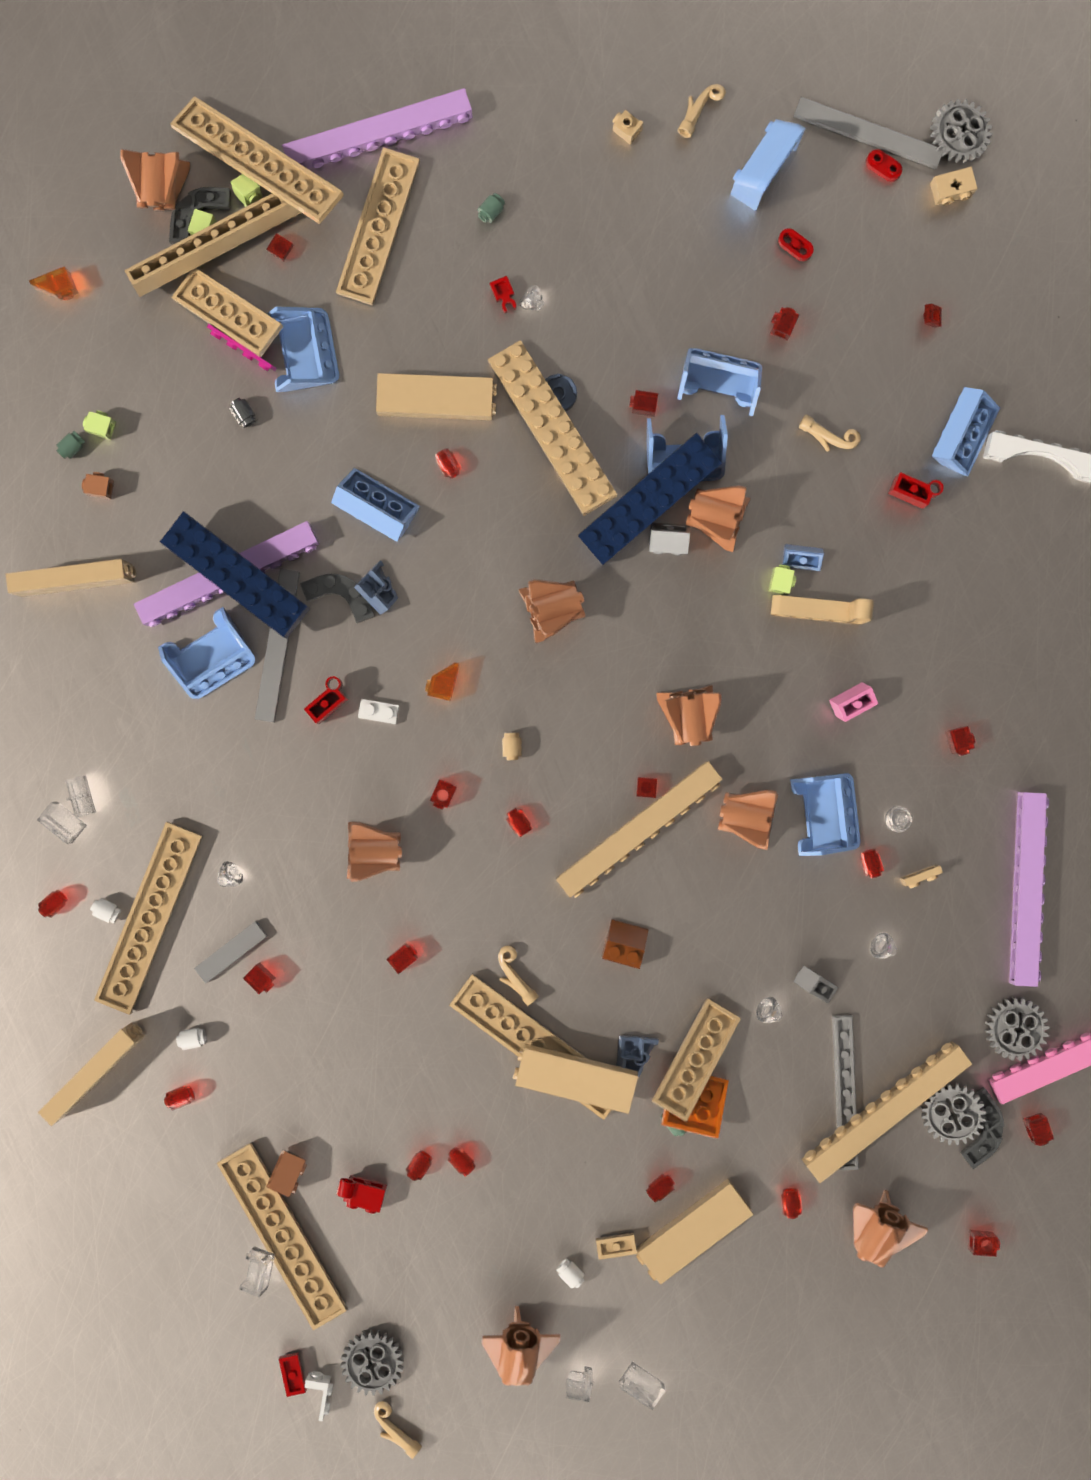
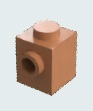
(98, 485)

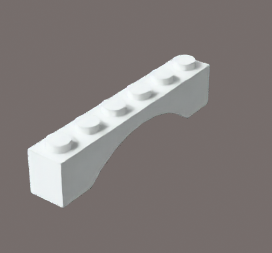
(1002, 447)

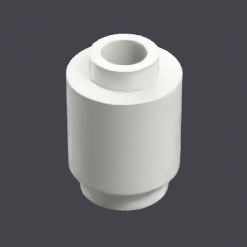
(105, 910)
(191, 1038)
(570, 1274)

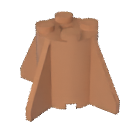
(155, 178)
(719, 513)
(551, 606)
(691, 714)
(749, 816)
(371, 851)
(882, 1231)
(519, 1351)

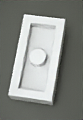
(378, 711)

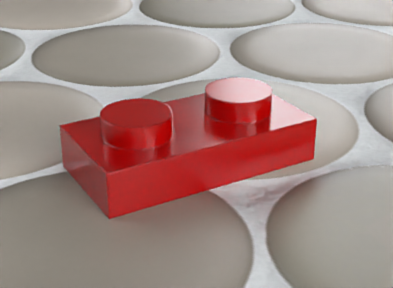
(292, 1374)

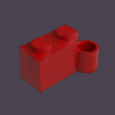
(914, 490)
(327, 702)
(362, 1194)

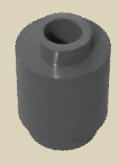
(242, 412)

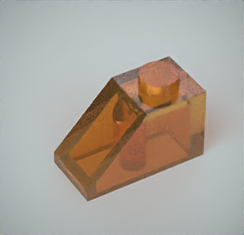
(56, 284)
(443, 683)

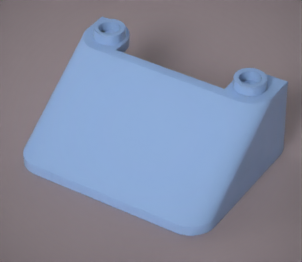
(305, 348)
(209, 659)
(829, 814)

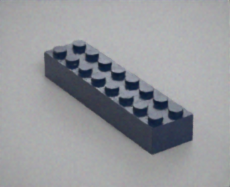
(649, 498)
(235, 575)

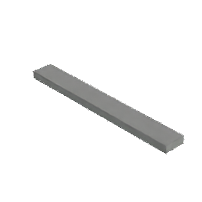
(868, 132)
(275, 659)
(844, 1075)

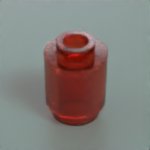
(448, 463)
(518, 822)
(871, 863)
(52, 903)
(179, 1097)
(461, 1161)
(419, 1165)
(660, 1187)
(791, 1203)

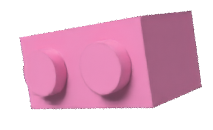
(853, 702)

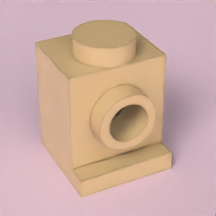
(630, 131)

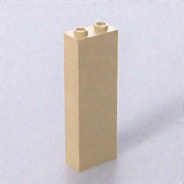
(435, 396)
(70, 578)
(92, 1073)
(576, 1078)
(693, 1231)

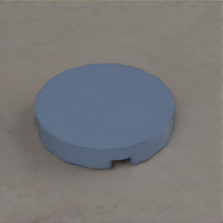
(564, 390)

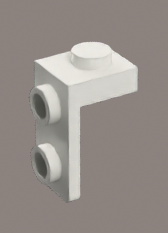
(318, 1381)

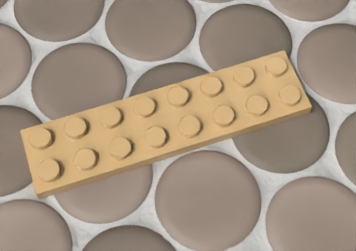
(378, 226)

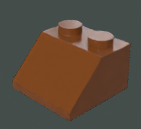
(625, 944)

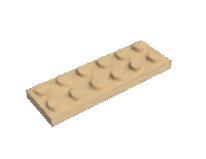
(227, 312)
(696, 1060)

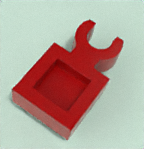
(502, 292)

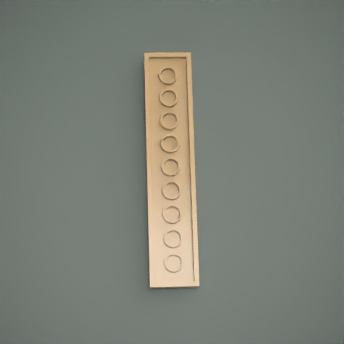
(257, 160)
(552, 428)
(148, 918)
(509, 1023)
(282, 1236)

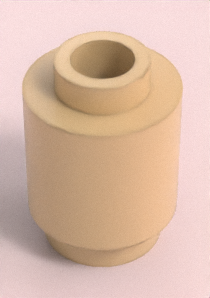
(512, 746)

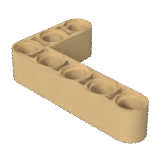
(853, 612)

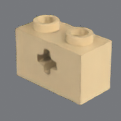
(960, 179)

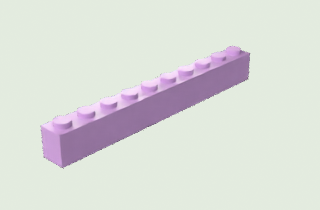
(380, 130)
(198, 588)
(1027, 889)

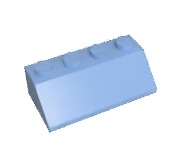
(966, 430)
(375, 504)

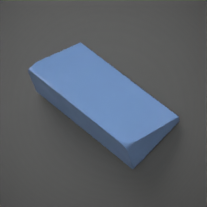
(803, 557)

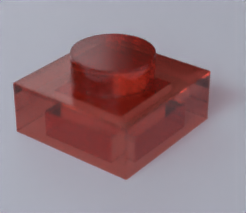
(279, 247)
(932, 315)
(646, 787)

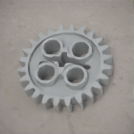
(961, 131)
(1034, 1031)
(970, 1107)
(355, 1367)

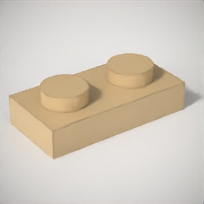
(929, 873)
(616, 1246)

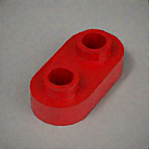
(883, 166)
(797, 243)

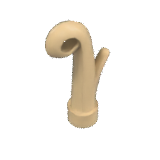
(694, 109)
(824, 436)
(514, 979)
(393, 1432)

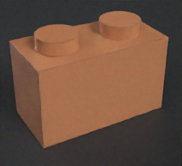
(286, 1173)

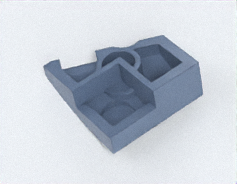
(377, 589)
(634, 1051)

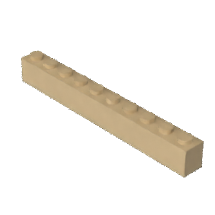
(209, 243)
(638, 829)
(886, 1111)

